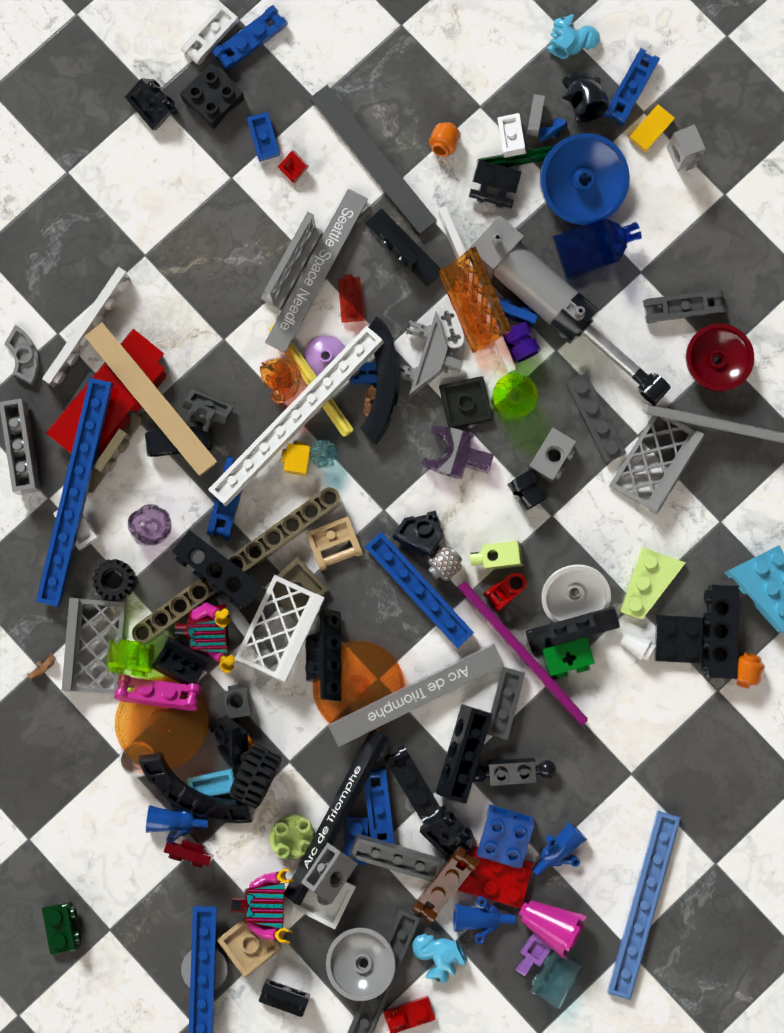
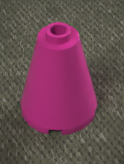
(553, 925)

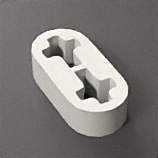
(456, 327)

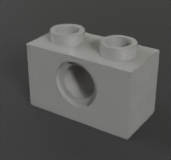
(686, 148)
(556, 442)
(329, 873)

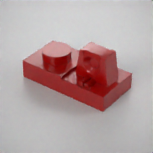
(409, 1015)

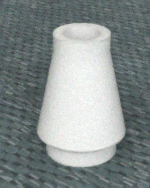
(638, 645)

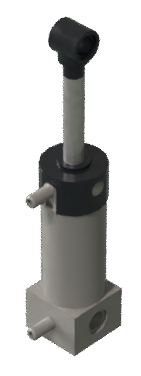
(554, 299)

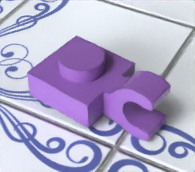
(535, 952)

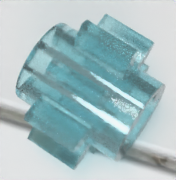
(324, 453)

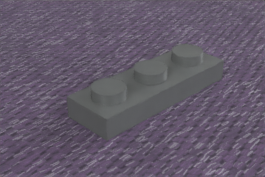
(505, 702)

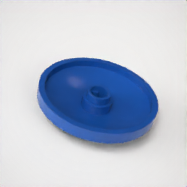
(584, 178)

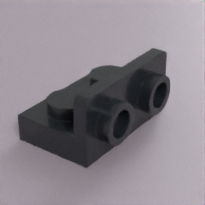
(151, 102)
(447, 833)
(284, 997)

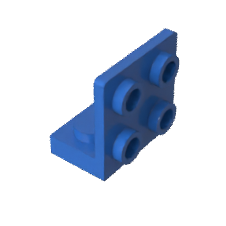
(505, 836)

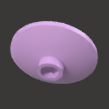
(322, 345)

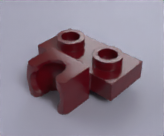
(190, 852)

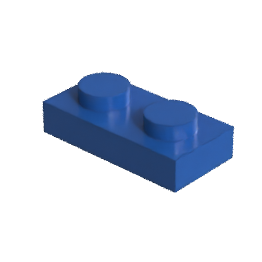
(263, 136)
(518, 314)
(353, 826)

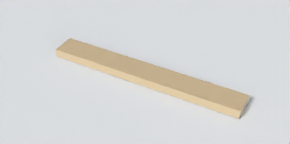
(151, 399)

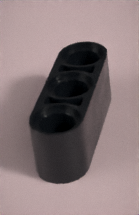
(159, 445)

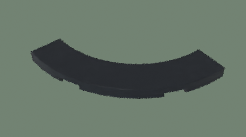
(387, 384)
(189, 799)

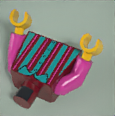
(209, 633)
(264, 906)

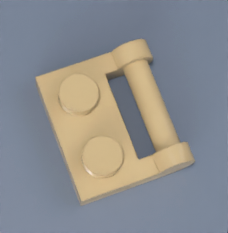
(331, 536)

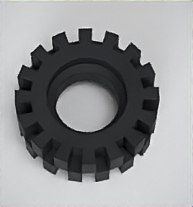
(100, 580)

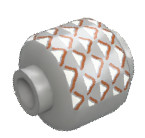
(444, 563)

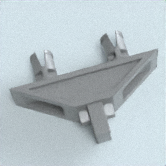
(434, 356)

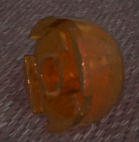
(281, 378)

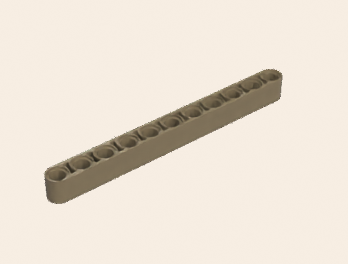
(249, 563)

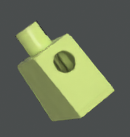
(509, 555)

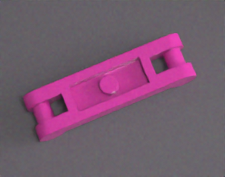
(157, 693)

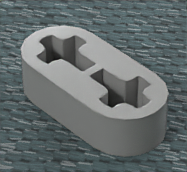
(535, 115)

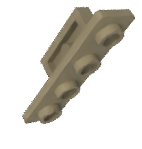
(117, 445)

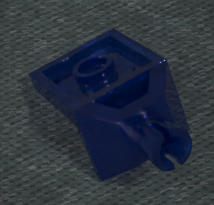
(593, 245)

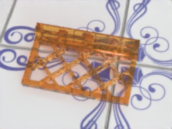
(468, 310)

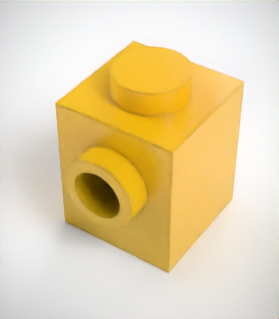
(296, 458)

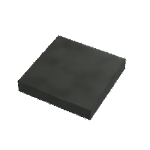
(466, 402)

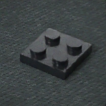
(678, 639)

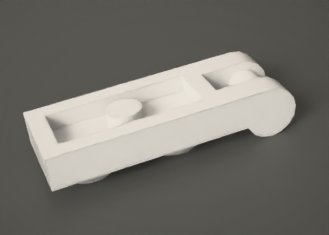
(210, 33)

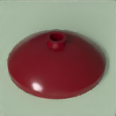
(730, 347)

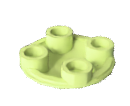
(291, 836)

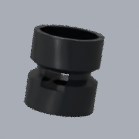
(528, 490)

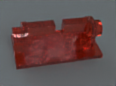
(350, 299)

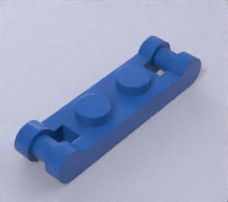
(250, 38)
(631, 86)
(223, 512)
(379, 805)

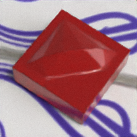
(293, 166)

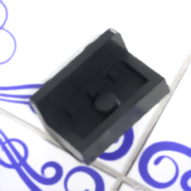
(180, 662)

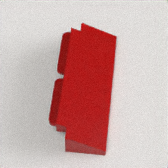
(121, 401)

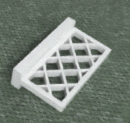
(298, 637)

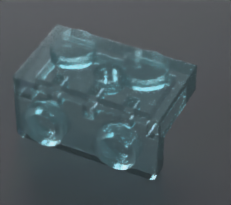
(556, 979)

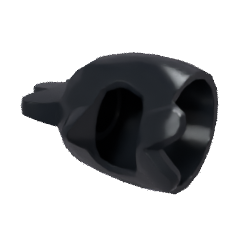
(585, 96)

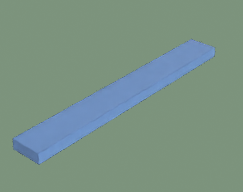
(643, 905)

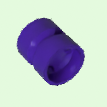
(521, 343)

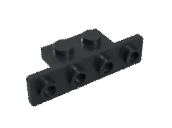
(407, 251)
(572, 629)
(324, 656)

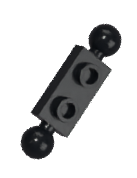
(514, 771)

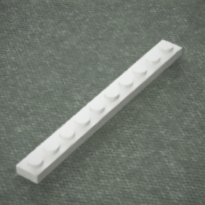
(296, 416)

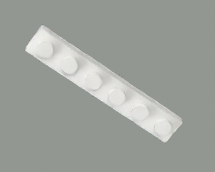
(93, 318)

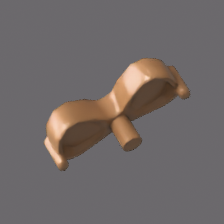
(370, 395)
(43, 667)

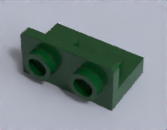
(61, 927)

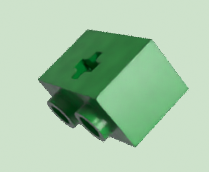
(578, 648)

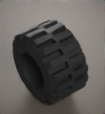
(255, 776)

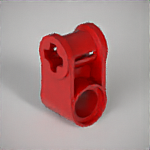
(504, 591)

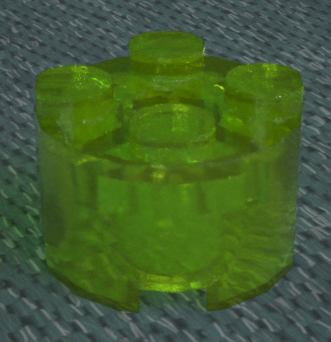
(519, 386)
(130, 656)

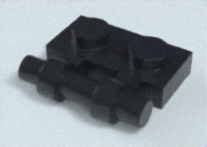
(497, 177)

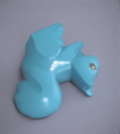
(570, 42)
(443, 952)

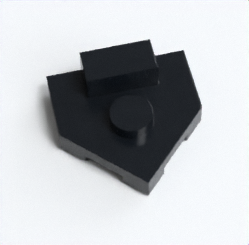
(420, 534)
(231, 737)

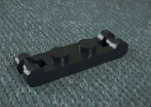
(413, 784)

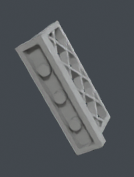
(292, 263)
(674, 471)
(72, 644)

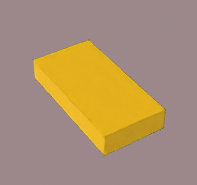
(651, 128)

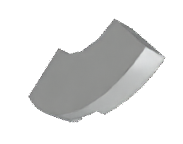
(25, 355)

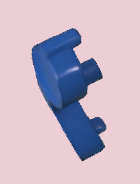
(547, 132)

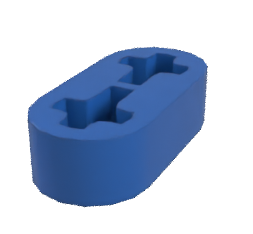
(366, 379)

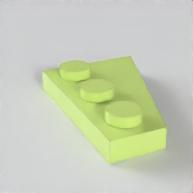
(649, 580)

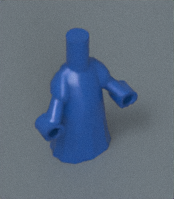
(172, 821)
(560, 847)
(479, 918)

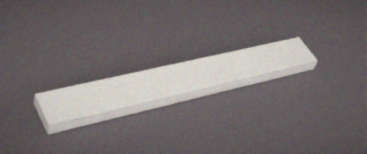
(459, 249)

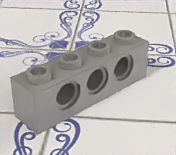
(19, 446)

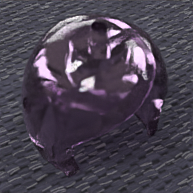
(152, 516)

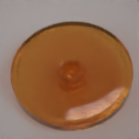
(366, 676)
(158, 729)

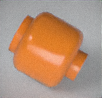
(444, 139)
(749, 670)

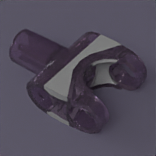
(458, 455)

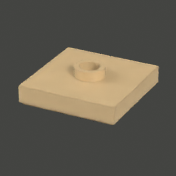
(246, 948)

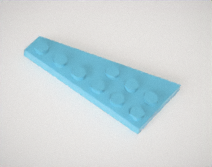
(764, 583)

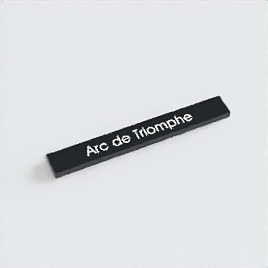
(338, 811)

